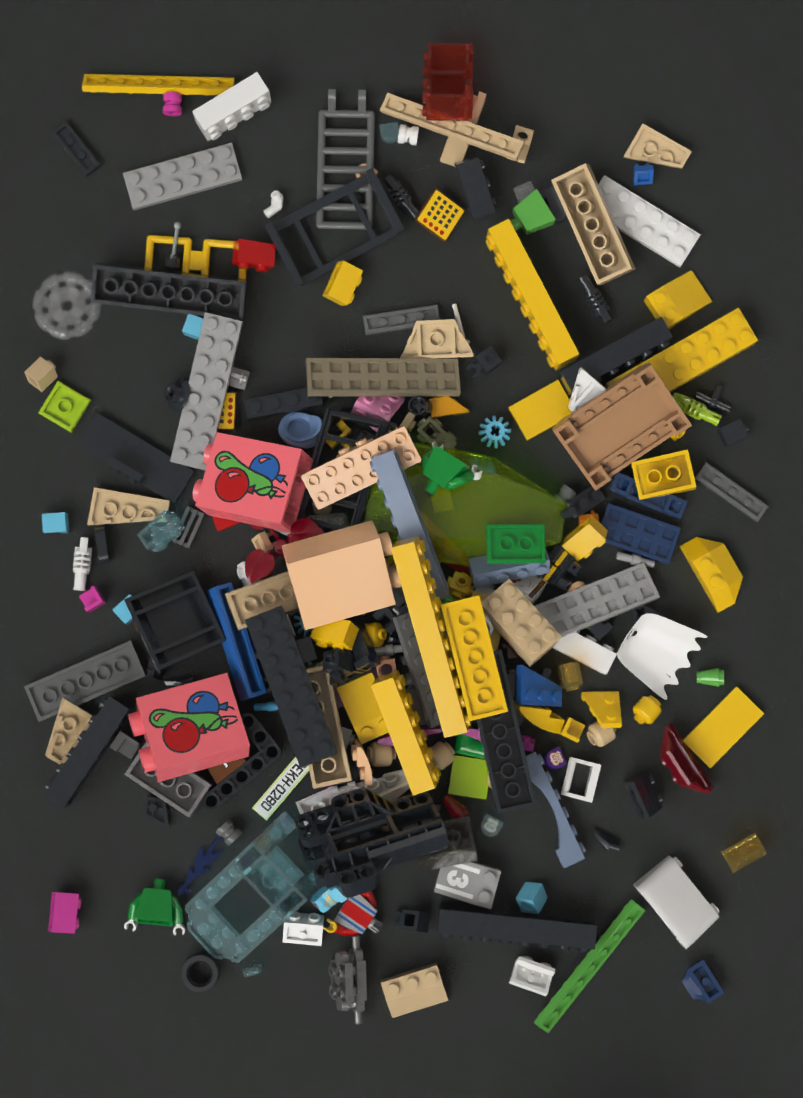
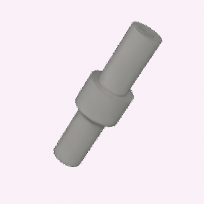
(635, 559)
(389, 649)

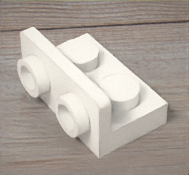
(304, 929)

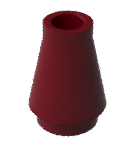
(454, 807)

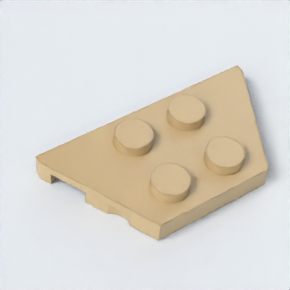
(437, 340)

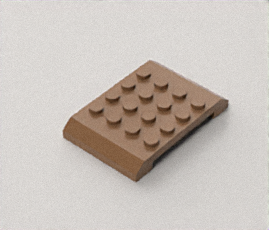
(621, 425)

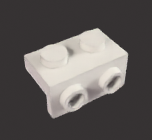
(532, 975)

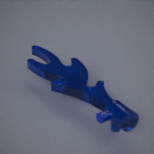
(200, 862)

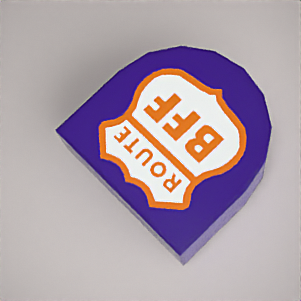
(554, 758)

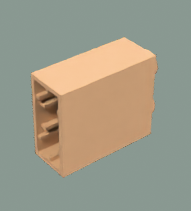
(341, 574)

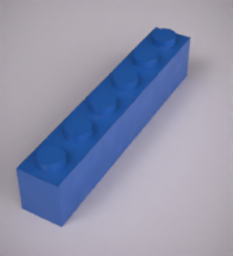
(237, 646)

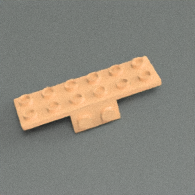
(352, 467)

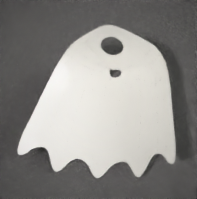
(658, 650)

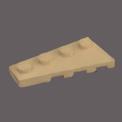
(121, 507)

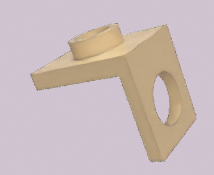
(527, 141)

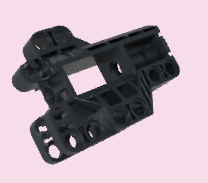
(361, 849)

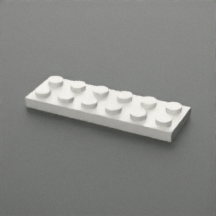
(648, 223)

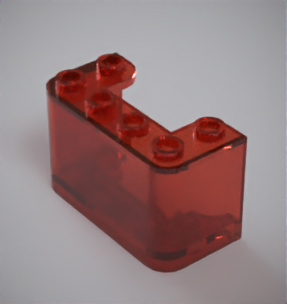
(448, 82)

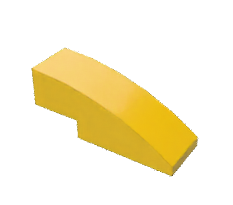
(541, 717)

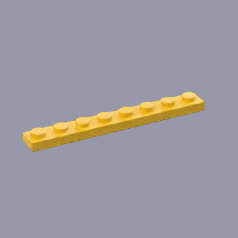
(156, 84)

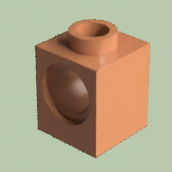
(386, 660)

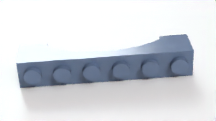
(568, 849)

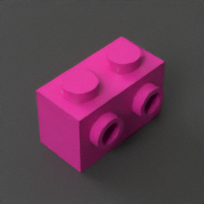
(64, 912)

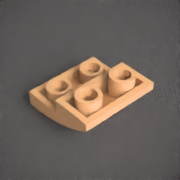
(358, 754)

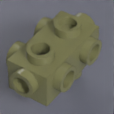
(438, 435)

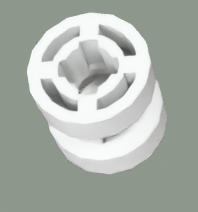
(408, 134)

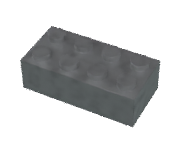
(181, 792)

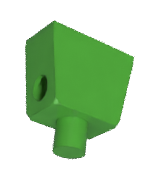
(532, 214)

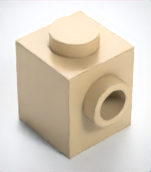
(41, 373)

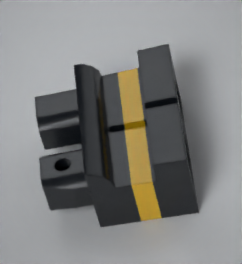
(566, 564)

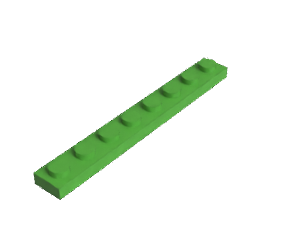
(589, 966)

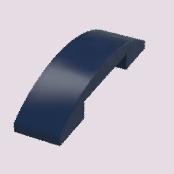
(666, 504)

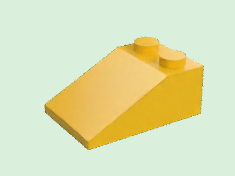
(678, 299)
(664, 475)
(363, 708)

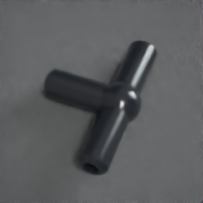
(713, 401)

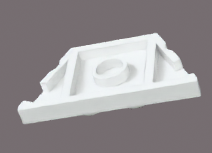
(584, 389)

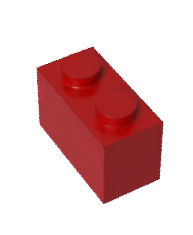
(253, 254)

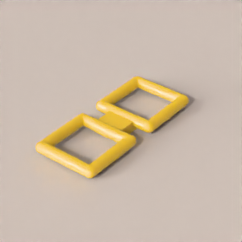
(191, 259)

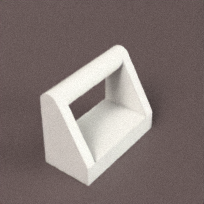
(591, 782)

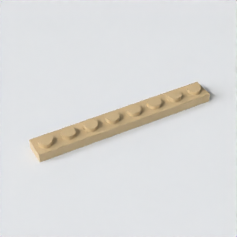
(459, 130)

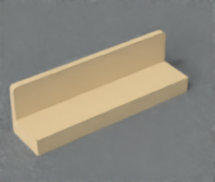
(456, 150)

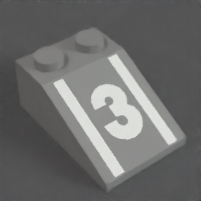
(469, 883)

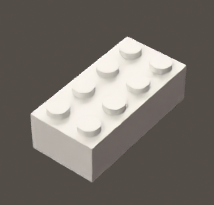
(232, 107)

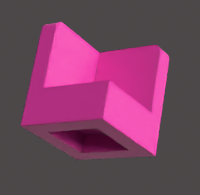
(92, 599)

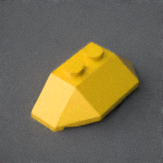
(714, 570)

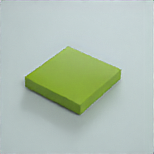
(64, 406)
(468, 777)

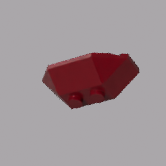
(682, 763)

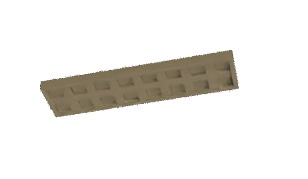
(382, 377)

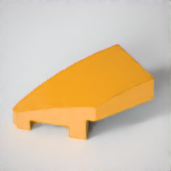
(446, 406)

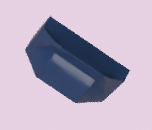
(701, 982)

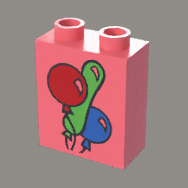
(252, 482)
(190, 728)

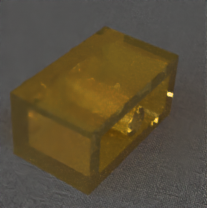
(570, 676)
(744, 853)

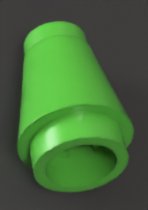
(711, 677)

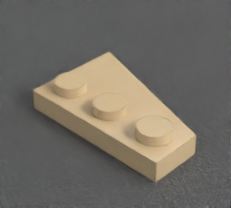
(657, 149)
(68, 726)

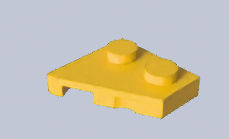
(604, 707)

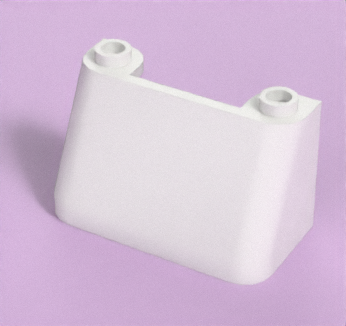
(677, 901)

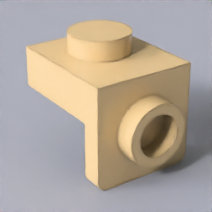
(408, 422)

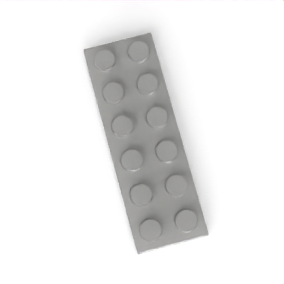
(182, 176)

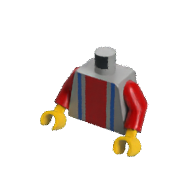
(356, 916)

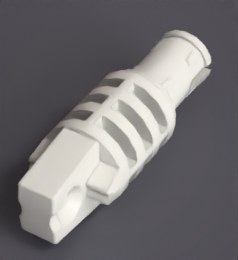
(81, 564)

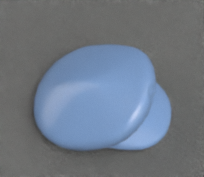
(300, 429)

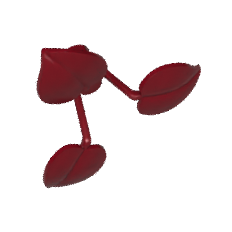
(262, 564)

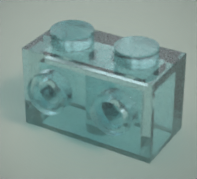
(161, 531)

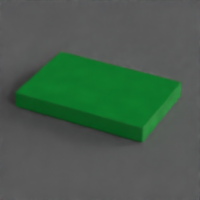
(515, 544)

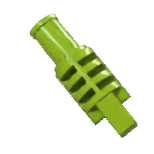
(696, 409)

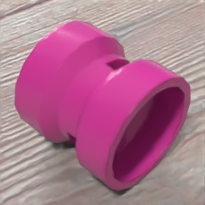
(172, 104)

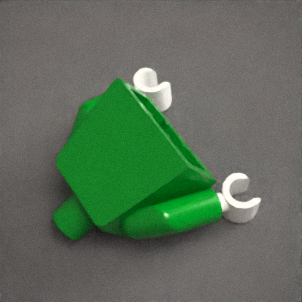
(445, 470)
(156, 907)

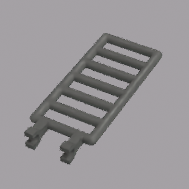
(322, 168)

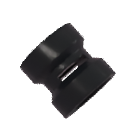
(418, 403)

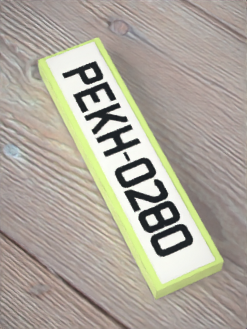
(280, 789)

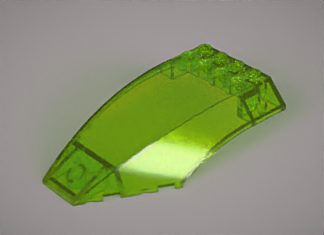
(459, 516)

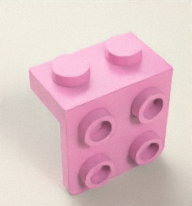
(377, 407)

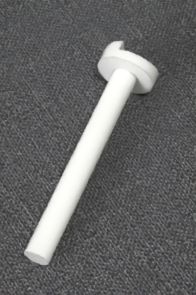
(458, 320)

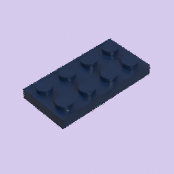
(640, 533)

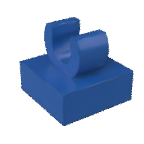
(643, 174)

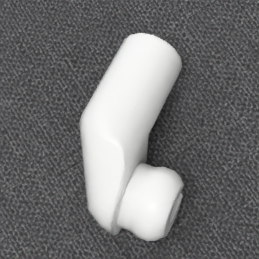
(276, 204)

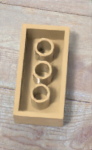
(520, 623)

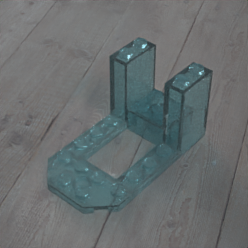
(270, 875)

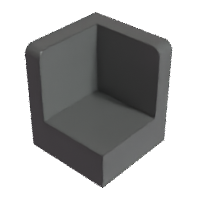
(125, 744)

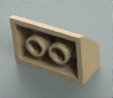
(414, 990)

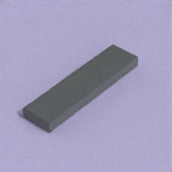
(399, 319)
(731, 492)

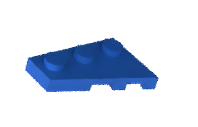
(536, 689)

